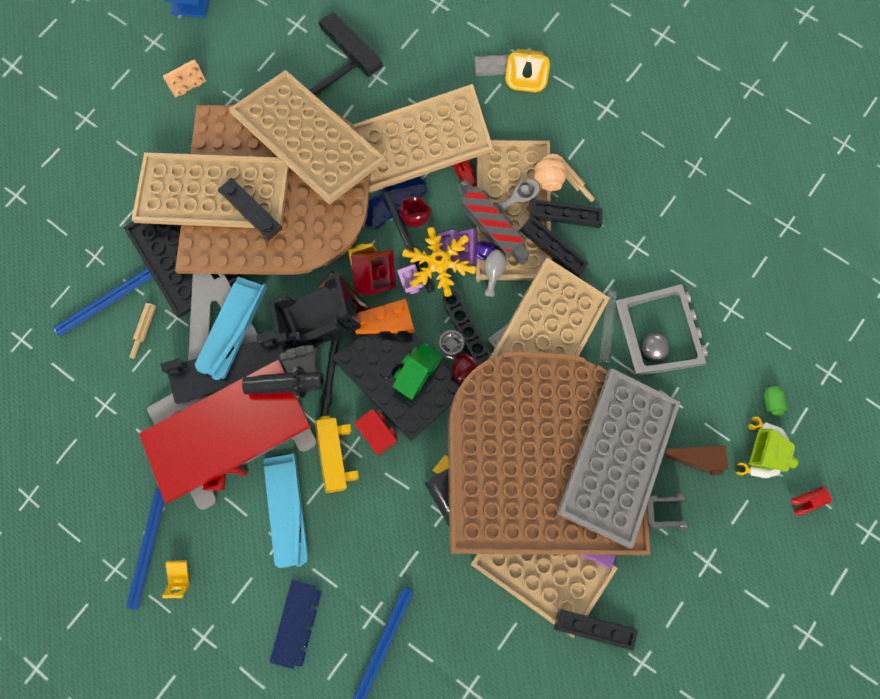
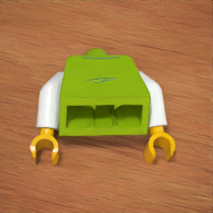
(771, 451)

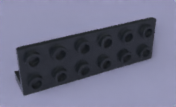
(190, 384)

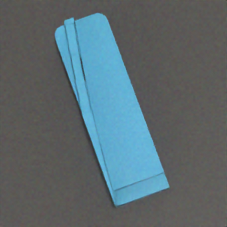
(230, 328)
(285, 511)

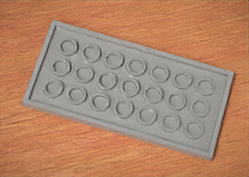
(619, 459)

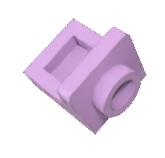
(406, 276)

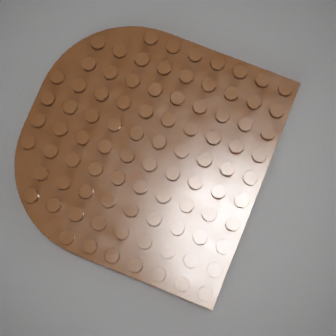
(312, 228)
(513, 452)

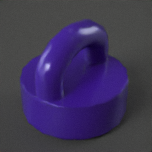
(484, 248)

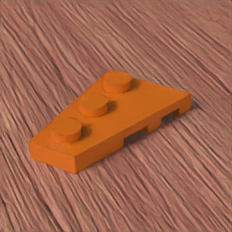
(388, 317)

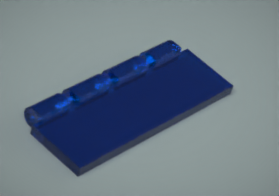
(378, 208)
(293, 621)

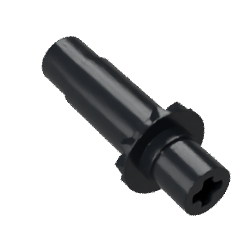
(296, 382)

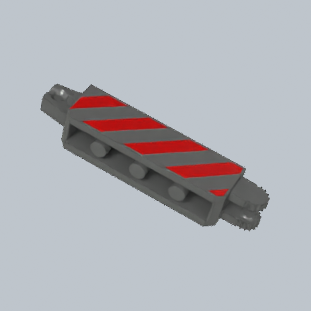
(492, 223)

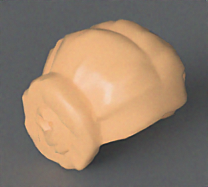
(550, 172)

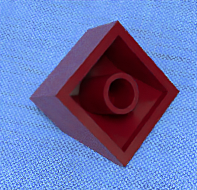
(373, 272)

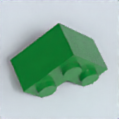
(416, 370)

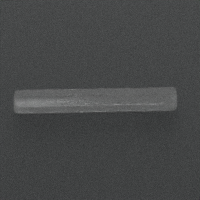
(608, 325)

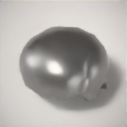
(655, 347)

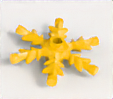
(439, 261)

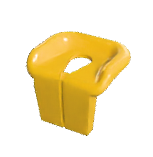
(540, 68)

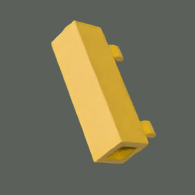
(330, 454)

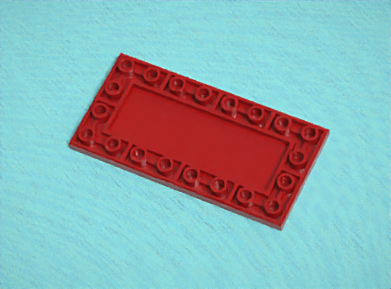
(220, 435)

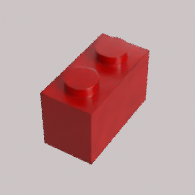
(376, 432)

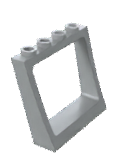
(695, 332)

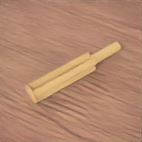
(577, 182)
(142, 327)

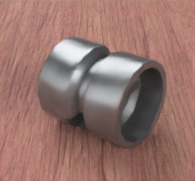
(451, 345)

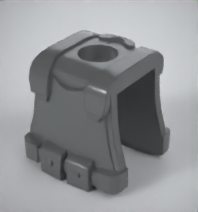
(300, 356)
(678, 498)

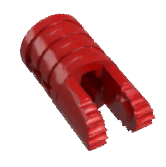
(467, 174)
(813, 500)

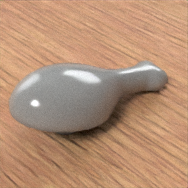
(523, 192)
(494, 268)

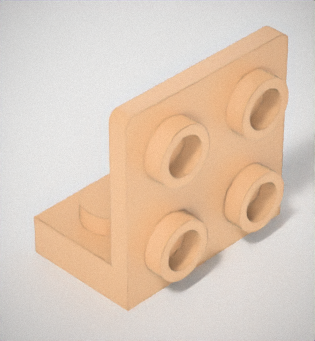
(184, 78)

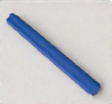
(102, 302)
(146, 551)
(384, 644)

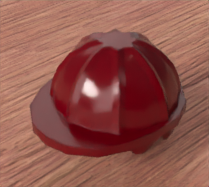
(415, 211)
(463, 367)

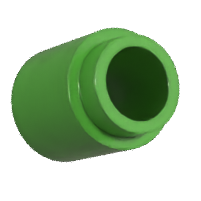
(775, 401)

